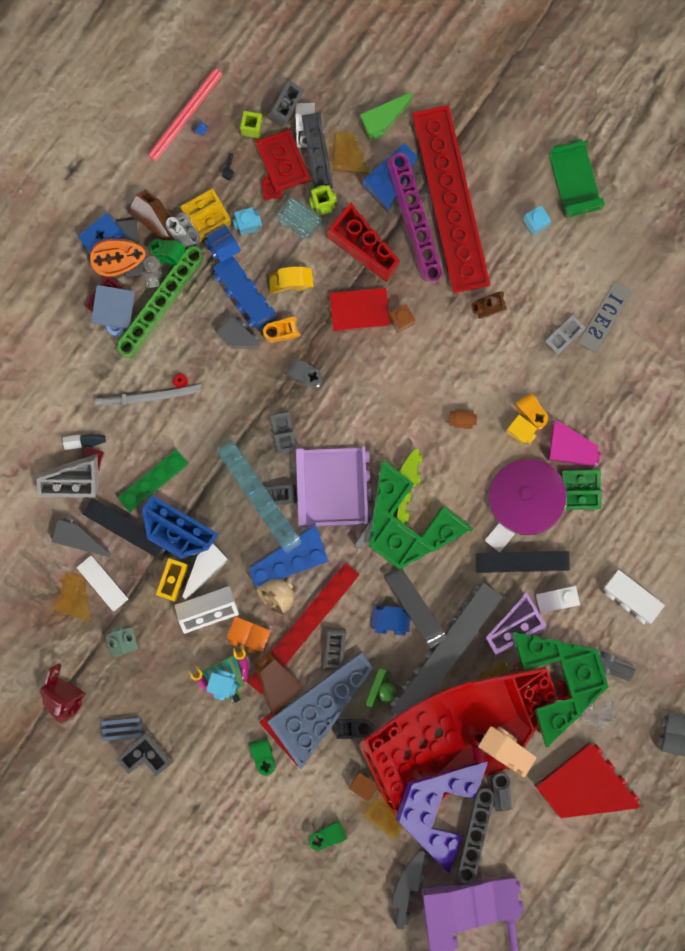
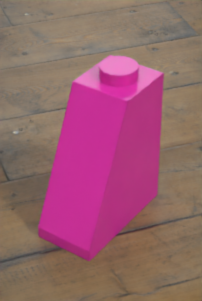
(571, 447)

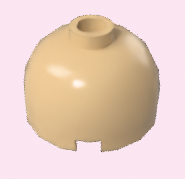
(277, 594)

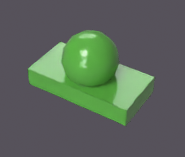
(381, 689)

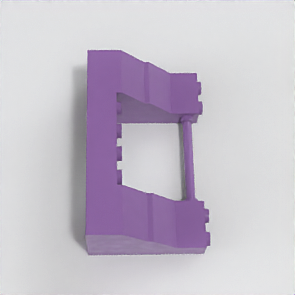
(466, 906)

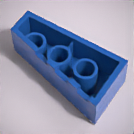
(244, 293)
(280, 565)

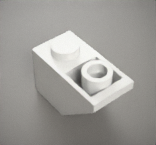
(302, 109)

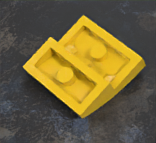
(206, 213)

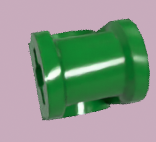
(167, 251)
(261, 752)
(331, 834)

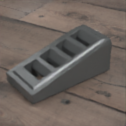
(291, 491)
(334, 631)

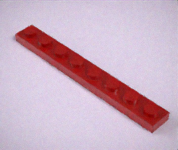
(310, 619)

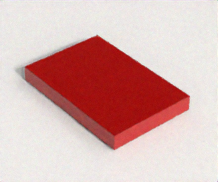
(282, 161)
(359, 309)

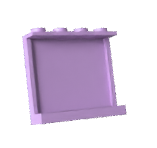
(333, 487)

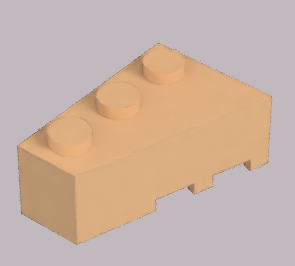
(505, 749)

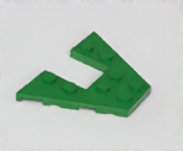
(393, 538)
(582, 675)

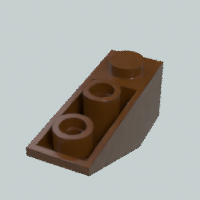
(151, 213)

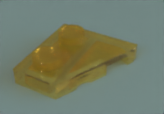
(348, 155)
(383, 819)

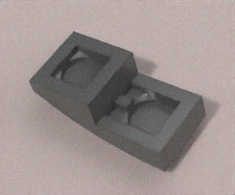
(283, 432)

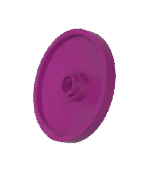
(527, 497)

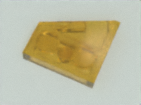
(73, 598)

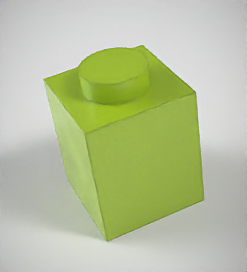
(251, 124)

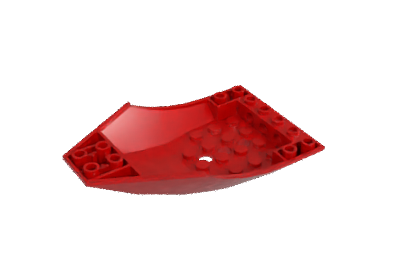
(461, 712)

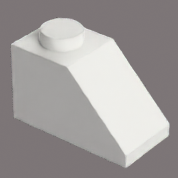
(557, 599)

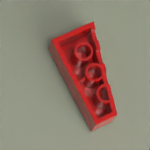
(363, 243)

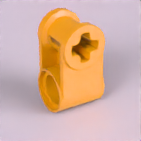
(282, 329)
(530, 409)

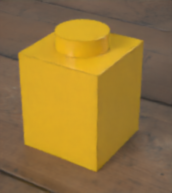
(522, 430)

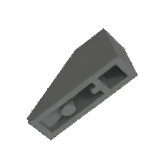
(73, 536)

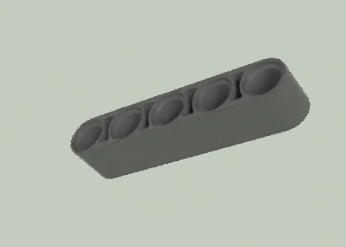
(415, 607)
(477, 845)

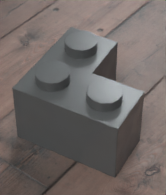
(145, 751)

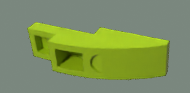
(409, 470)

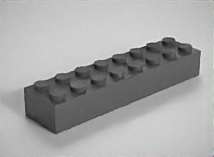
(446, 653)

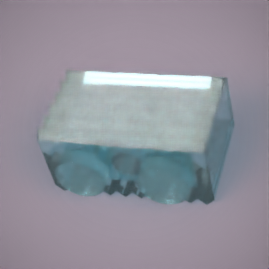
(300, 219)

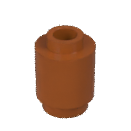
(462, 419)

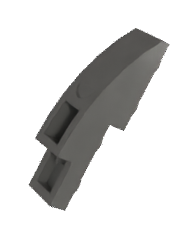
(409, 880)

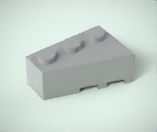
(70, 479)

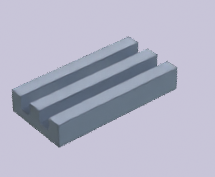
(128, 736)

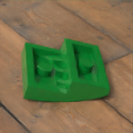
(582, 488)

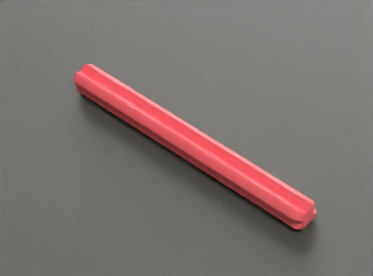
(185, 114)

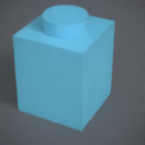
(537, 220)

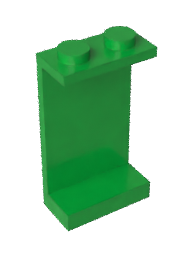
(575, 178)

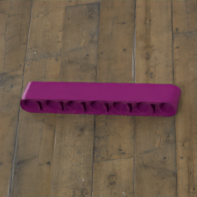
(407, 211)

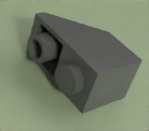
(236, 335)

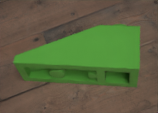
(380, 119)

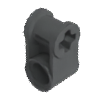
(301, 372)

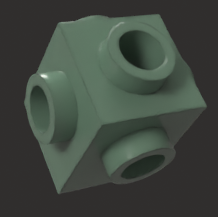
(121, 641)

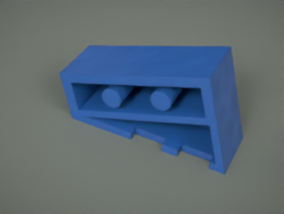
(379, 181)

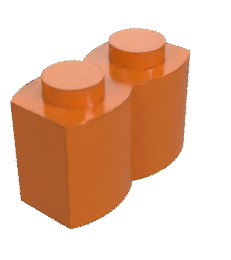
(248, 634)

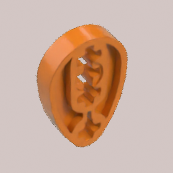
(116, 267)

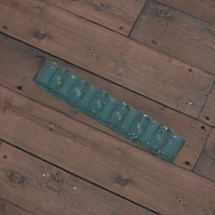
(259, 496)

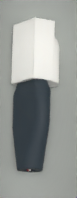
(78, 441)

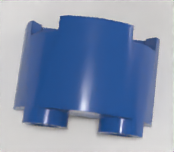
(390, 618)

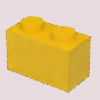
(172, 580)

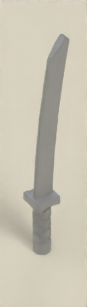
(124, 400)

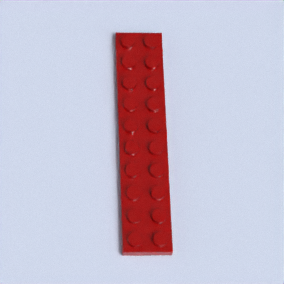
(451, 199)

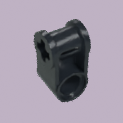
(352, 728)

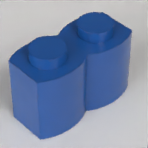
(222, 243)

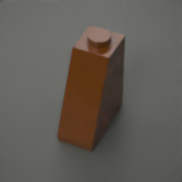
(276, 682)

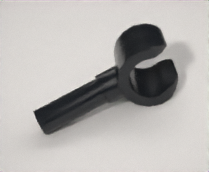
(227, 173)

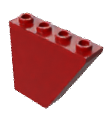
(586, 786)

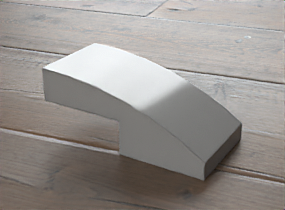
(565, 334)

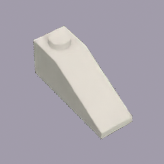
(205, 566)

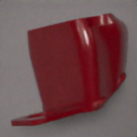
(61, 697)

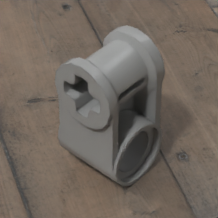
(183, 231)

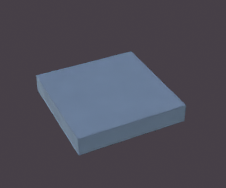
(112, 307)

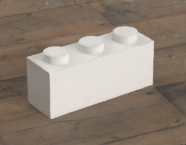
(632, 597)
(206, 609)

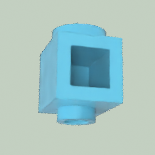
(247, 221)
(222, 684)

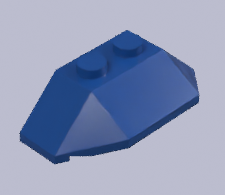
(175, 530)

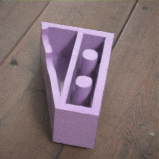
(521, 619)

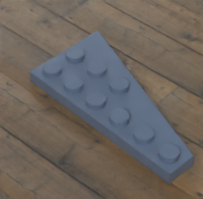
(313, 714)

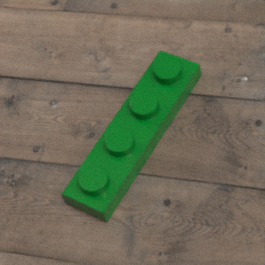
(153, 481)

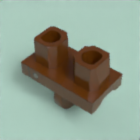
(489, 305)

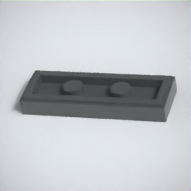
(131, 229)

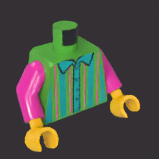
(236, 665)

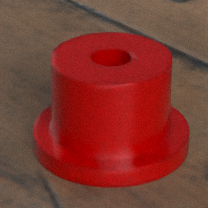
(184, 381)

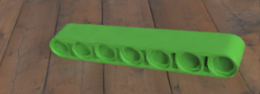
(159, 311)

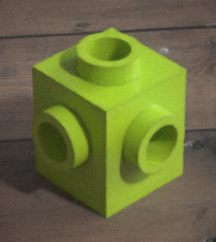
(319, 193)

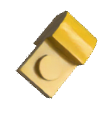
(291, 279)

